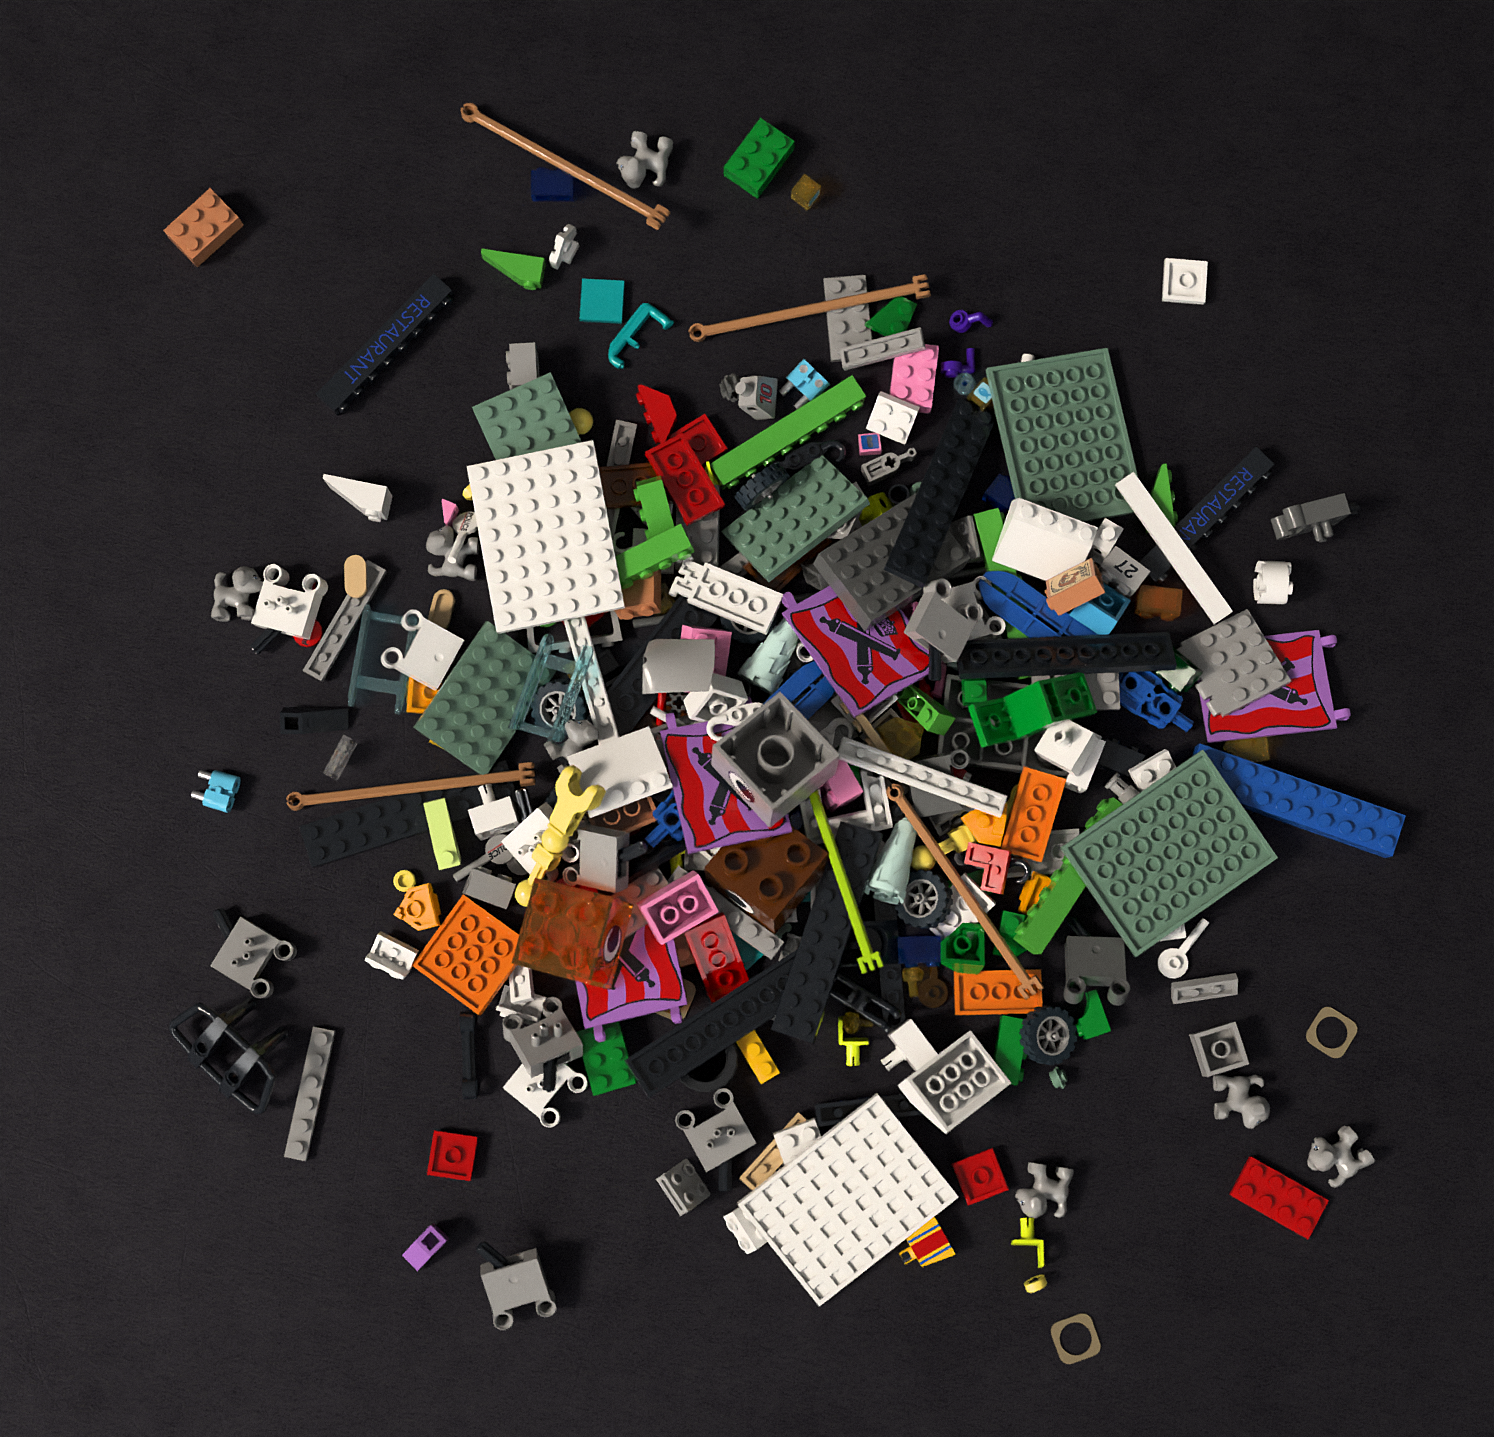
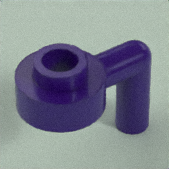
(966, 320)
(953, 368)

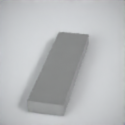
(882, 348)

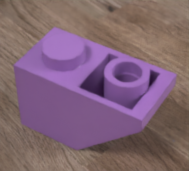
(425, 1246)

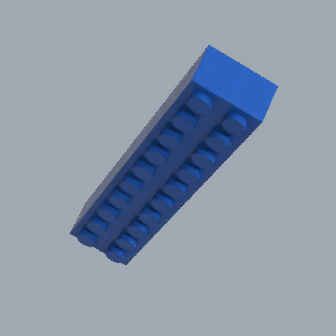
(1308, 804)

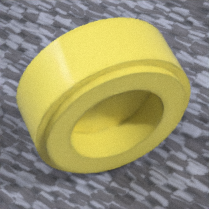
(404, 880)
(1035, 1283)

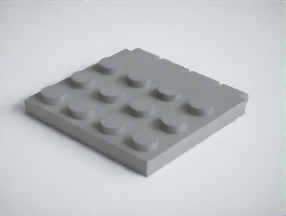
(1234, 664)

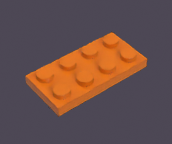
(1032, 814)
(993, 993)

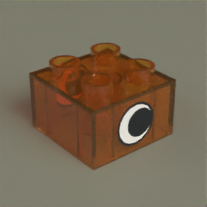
(572, 933)

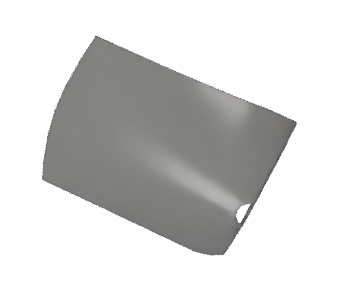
(678, 665)

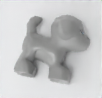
(634, 168)
(441, 543)
(245, 582)
(579, 733)
(1253, 1109)
(1324, 1156)
(1034, 1200)

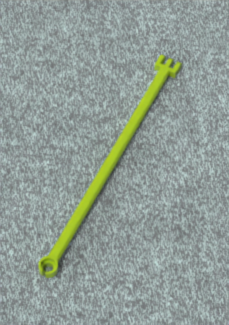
(844, 885)

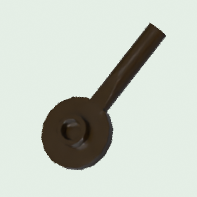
(932, 990)

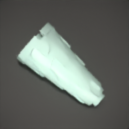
(771, 659)
(892, 866)

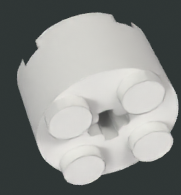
(1272, 582)

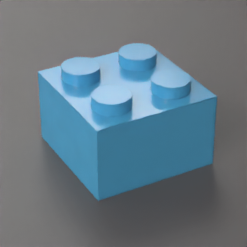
(1102, 611)

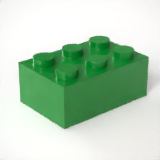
(758, 158)
(606, 1059)

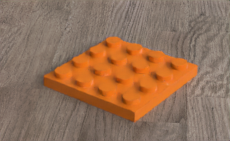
(469, 955)

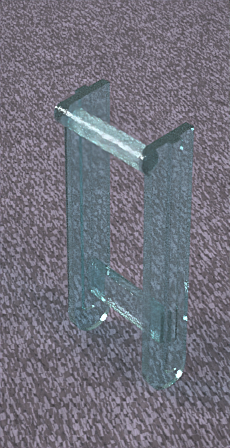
(544, 659)
(376, 684)

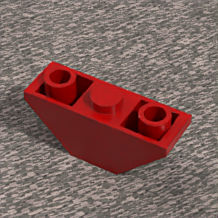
(658, 412)

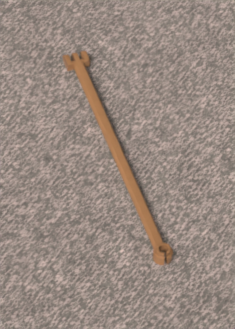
(654, 215)
(814, 308)
(414, 787)
(966, 894)

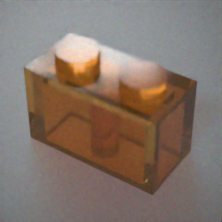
(1158, 602)

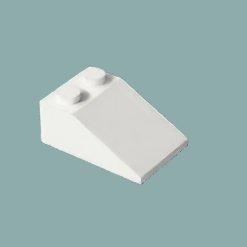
(368, 498)

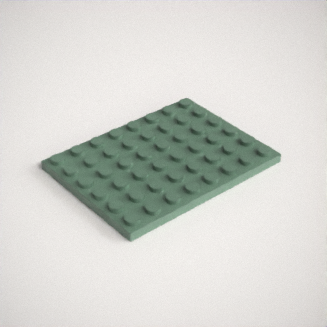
(1064, 433)
(1168, 853)

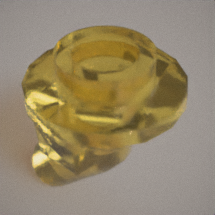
(912, 975)
(852, 1022)

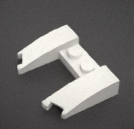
(874, 818)

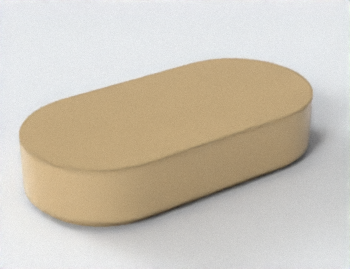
(355, 576)
(442, 608)

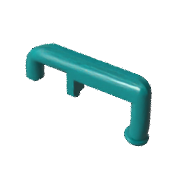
(630, 329)

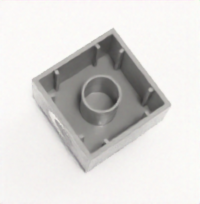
(774, 759)

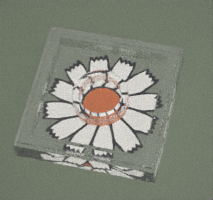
(340, 757)

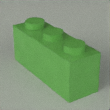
(654, 505)

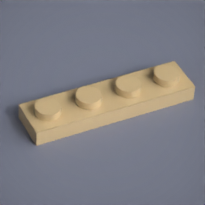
(862, 724)
(767, 1161)

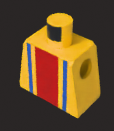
(927, 1245)

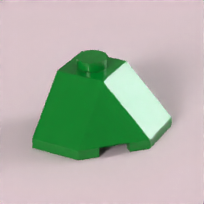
(1007, 925)
(964, 949)

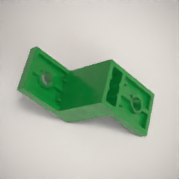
(1032, 709)

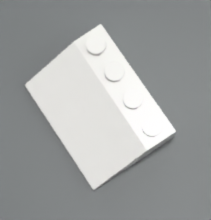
(1042, 540)
(625, 768)
(955, 1083)

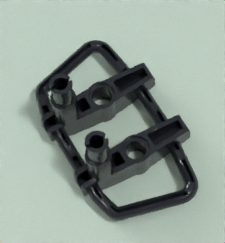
(245, 1065)

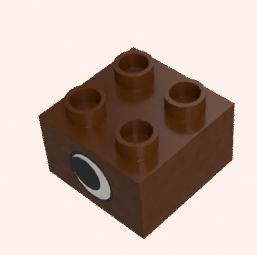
(767, 875)

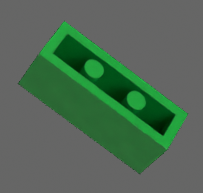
(1008, 1050)

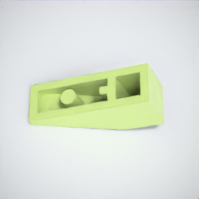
(442, 834)

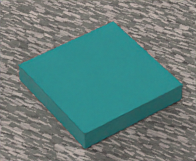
(602, 301)

